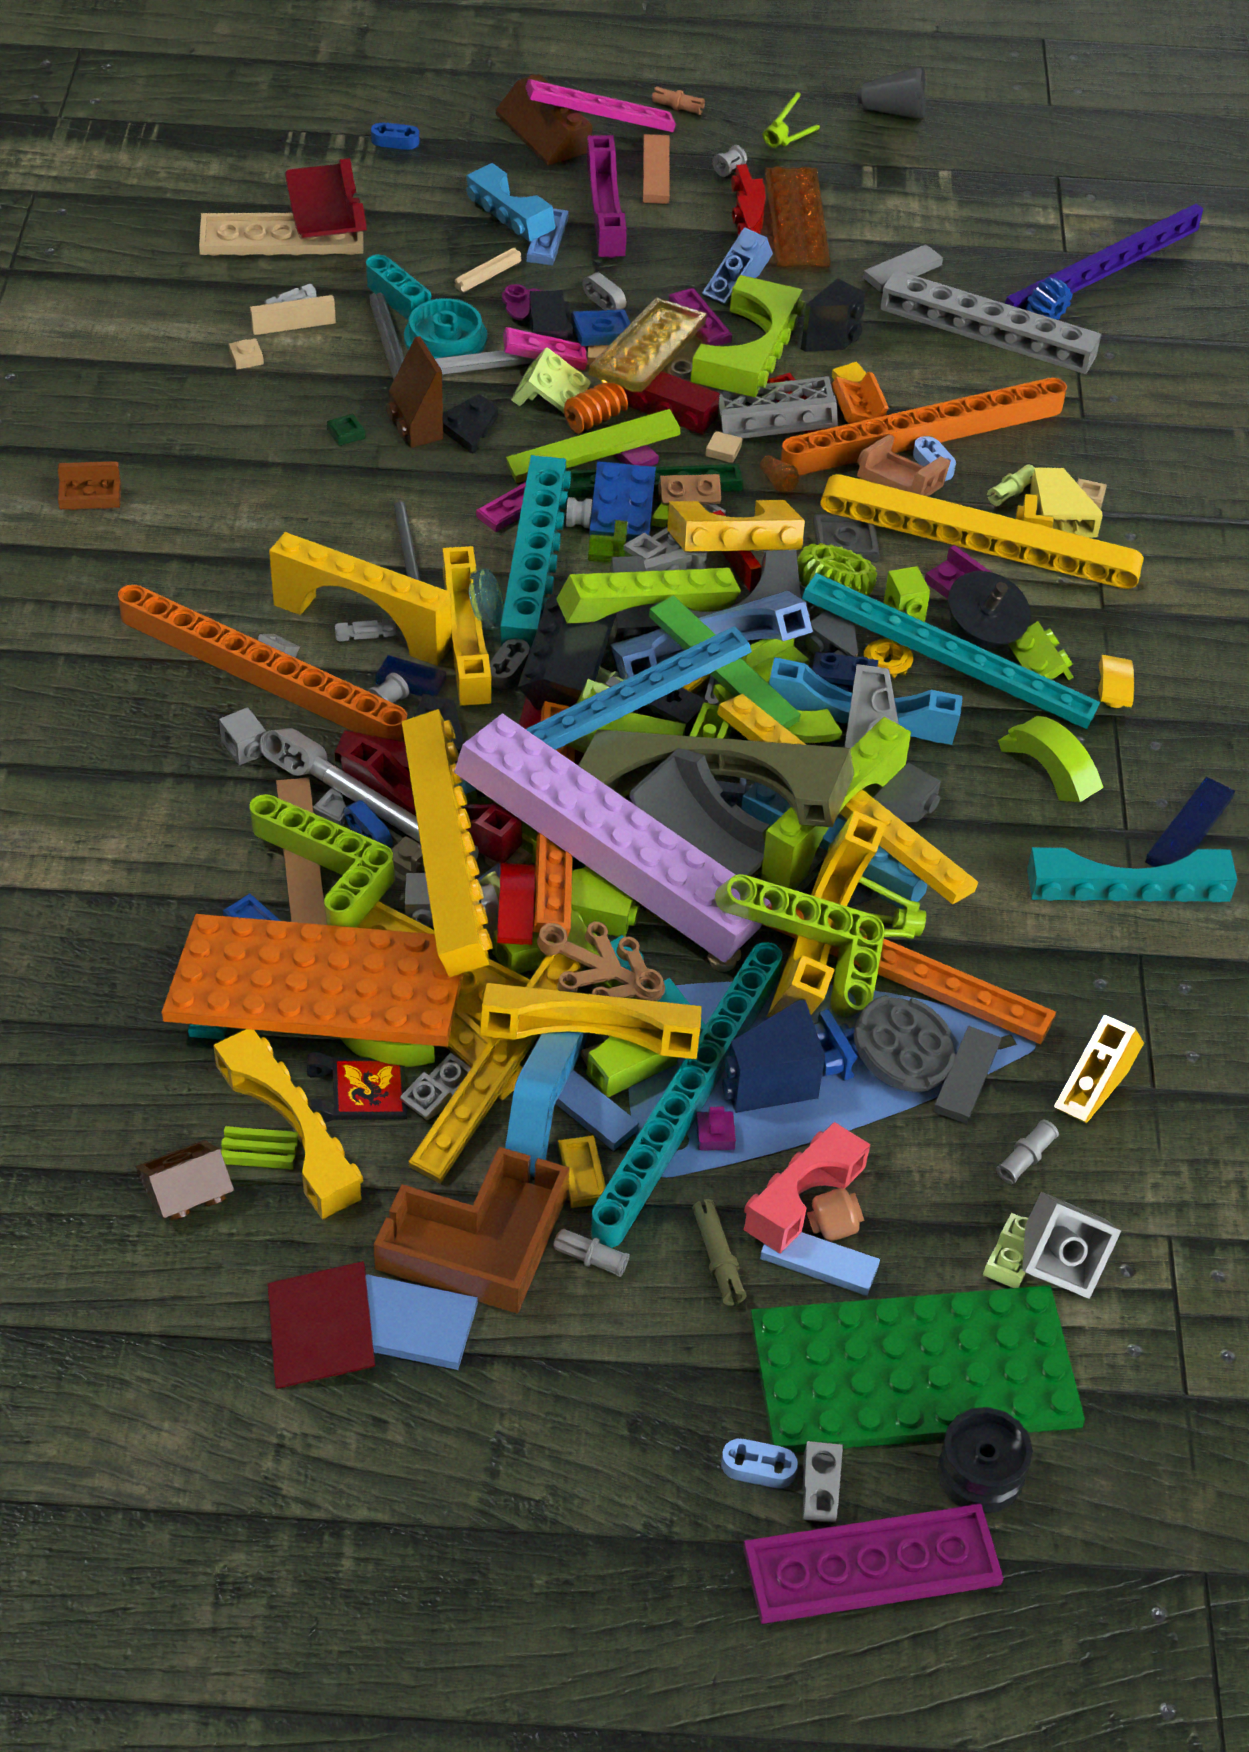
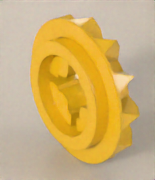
(901, 656)

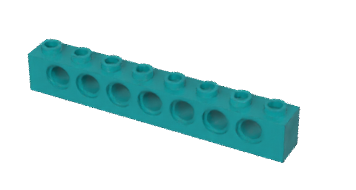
(535, 547)

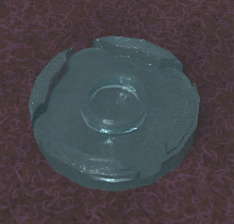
(486, 598)

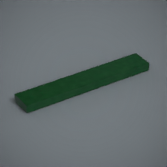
(730, 475)

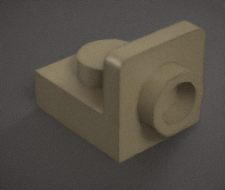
(408, 857)

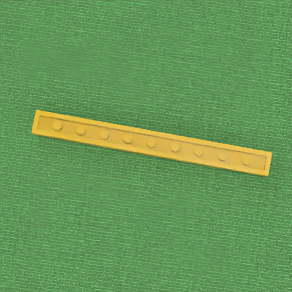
(897, 837)

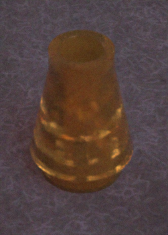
(781, 474)

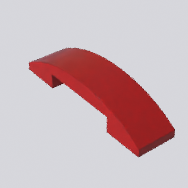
(516, 904)

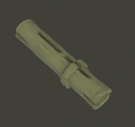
(723, 1263)

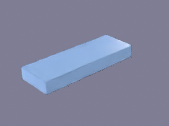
(826, 1262)

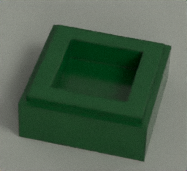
(345, 429)

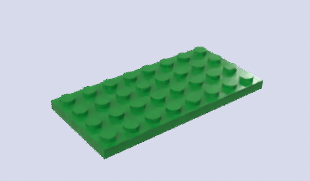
(912, 1365)

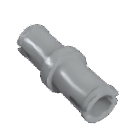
(1027, 1151)

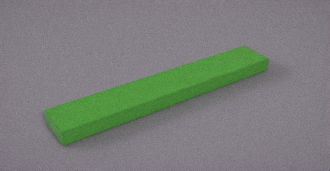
(735, 676)

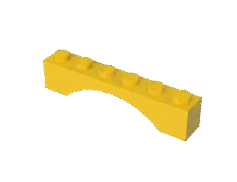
(467, 638)
(527, 1011)
(252, 1070)

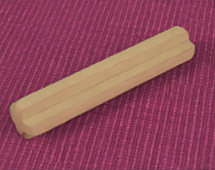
(487, 270)

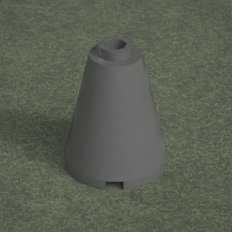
(896, 94)

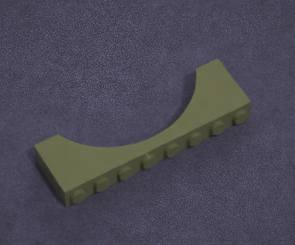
(805, 775)

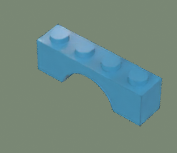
(525, 215)

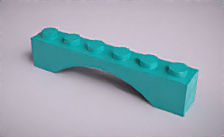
(1067, 876)

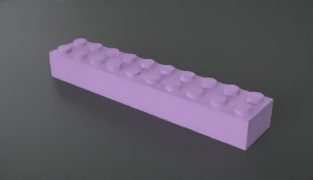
(605, 833)

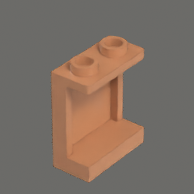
(886, 468)

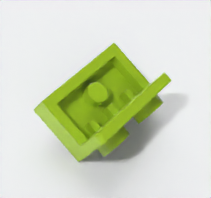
(1038, 653)

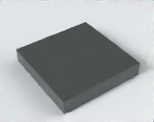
(848, 533)

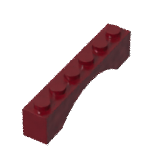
(492, 827)

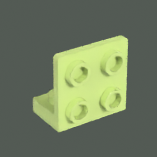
(551, 379)

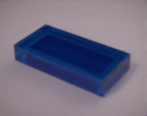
(418, 677)

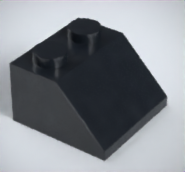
(833, 318)

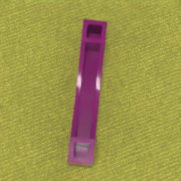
(607, 213)

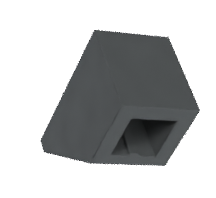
(832, 635)

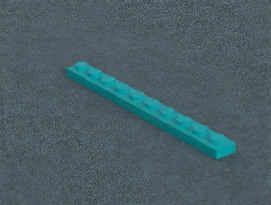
(951, 650)

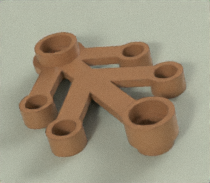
(605, 966)

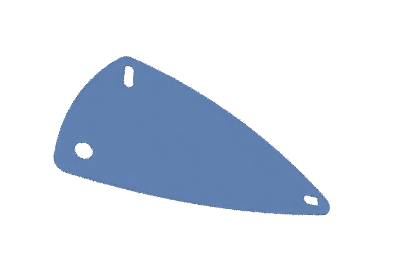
(790, 1125)

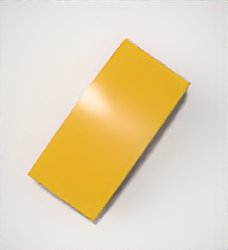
(1116, 681)

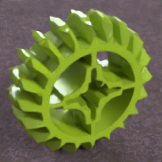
(838, 565)

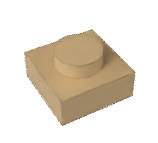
(246, 353)

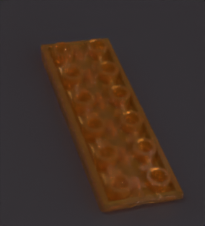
(796, 217)

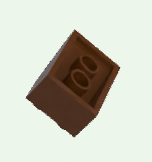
(417, 397)

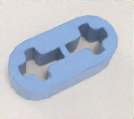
(929, 449)
(759, 1463)

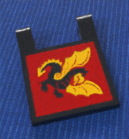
(360, 1088)

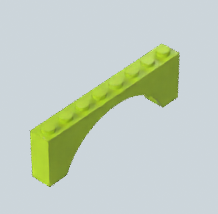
(591, 893)

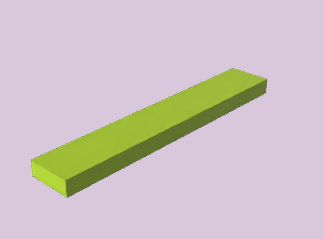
(600, 442)

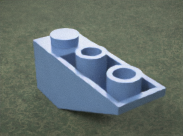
(744, 258)

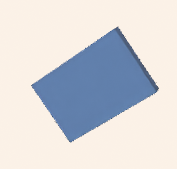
(419, 1321)

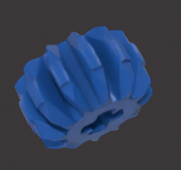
(1050, 298)

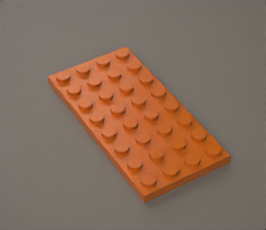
(313, 981)

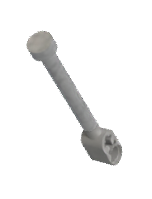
(314, 762)

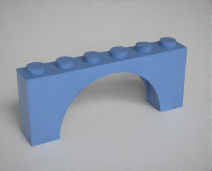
(772, 617)

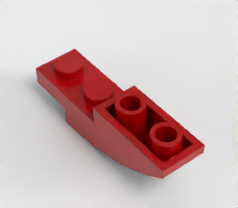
(750, 200)

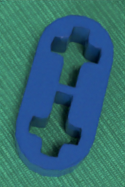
(395, 135)
(365, 822)

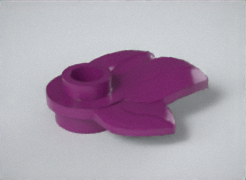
(517, 301)

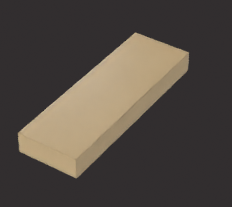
(293, 315)

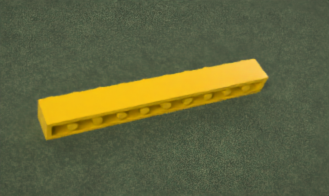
(446, 844)

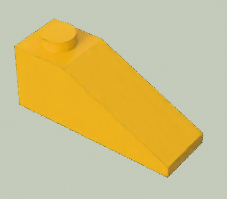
(1100, 1069)

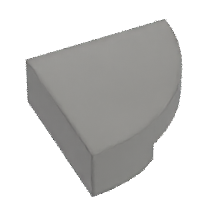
(331, 807)

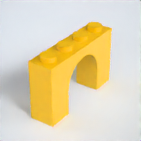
(772, 528)

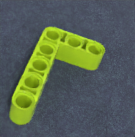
(362, 861)
(816, 927)

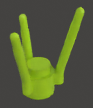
(778, 131)
(907, 921)

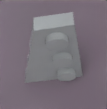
(870, 702)

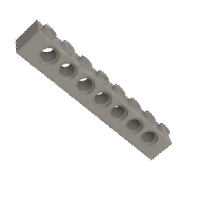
(990, 321)

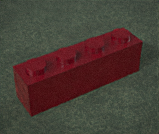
(689, 403)

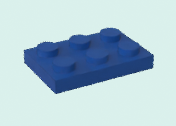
(622, 494)

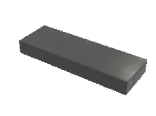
(967, 1075)

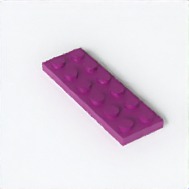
(871, 1563)

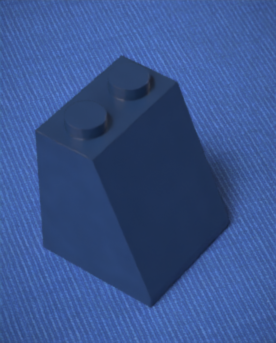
(775, 1062)

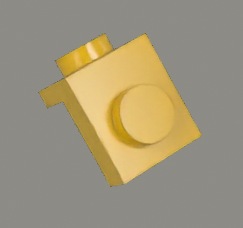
(1028, 512)

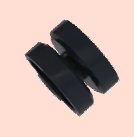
(984, 1459)

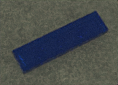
(1191, 823)

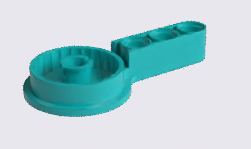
(444, 324)

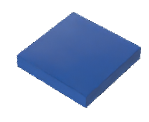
(599, 326)

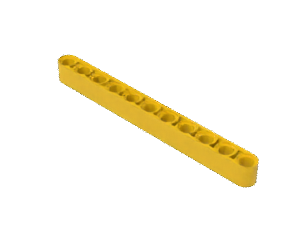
(982, 531)

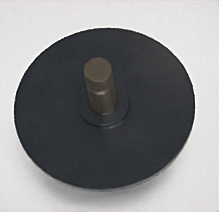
(987, 609)

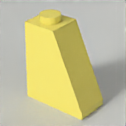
(1065, 502)

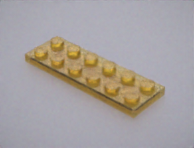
(647, 345)

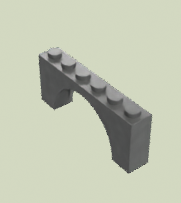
(777, 576)

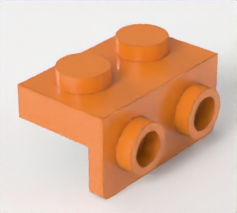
(860, 400)

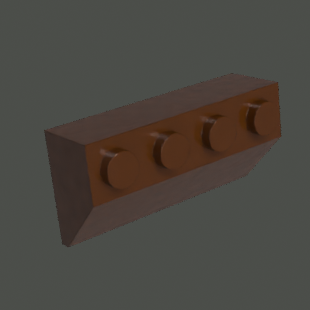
(546, 129)

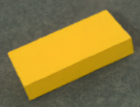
(585, 1170)

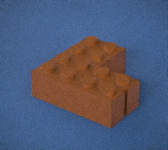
(481, 1247)

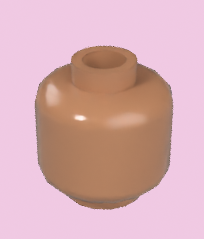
(835, 1214)

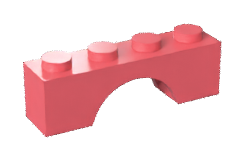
(830, 1160)

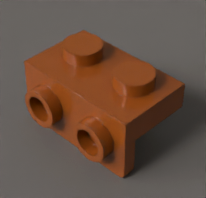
(89, 485)

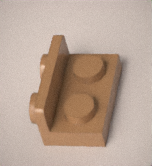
(690, 488)

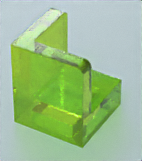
(604, 547)

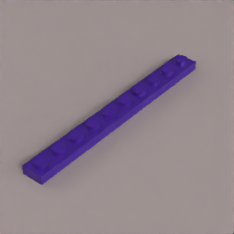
(1120, 254)

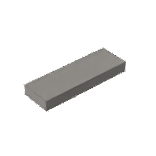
(912, 262)

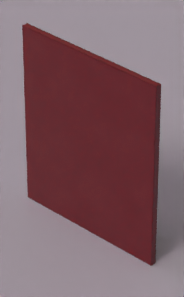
(320, 1325)

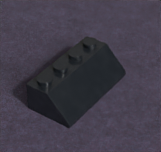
(563, 657)

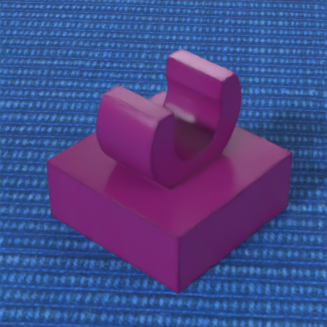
(716, 1129)

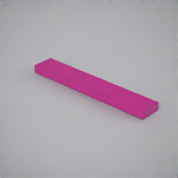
(600, 105)

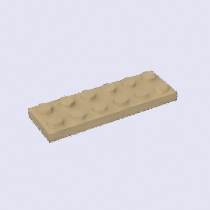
(267, 235)

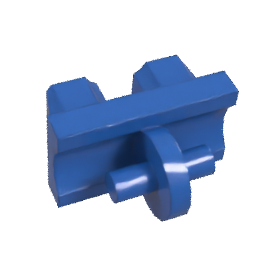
(839, 1045)

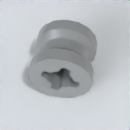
(578, 512)

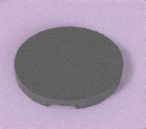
(904, 1043)

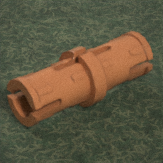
(678, 100)

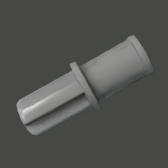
(591, 1252)

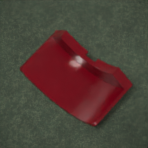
(324, 200)

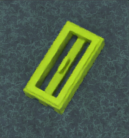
(259, 1142)

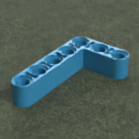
(538, 1091)

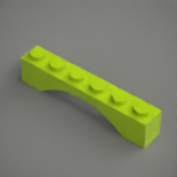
(601, 594)

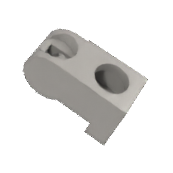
(821, 1481)

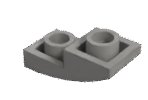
(432, 1092)

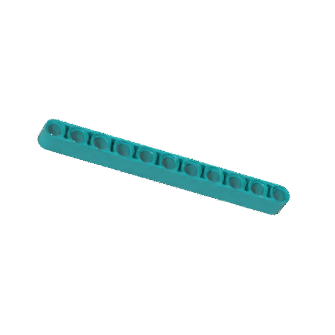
(685, 1097)

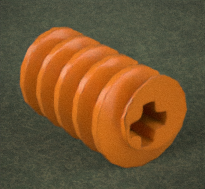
(594, 406)

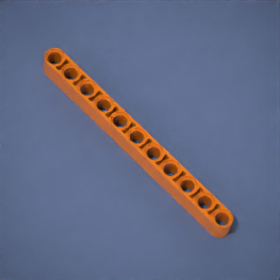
(941, 421)
(260, 664)

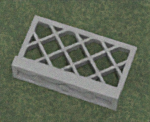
(786, 416)

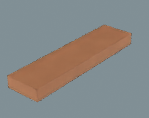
(656, 169)

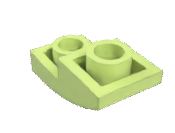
(1007, 1257)

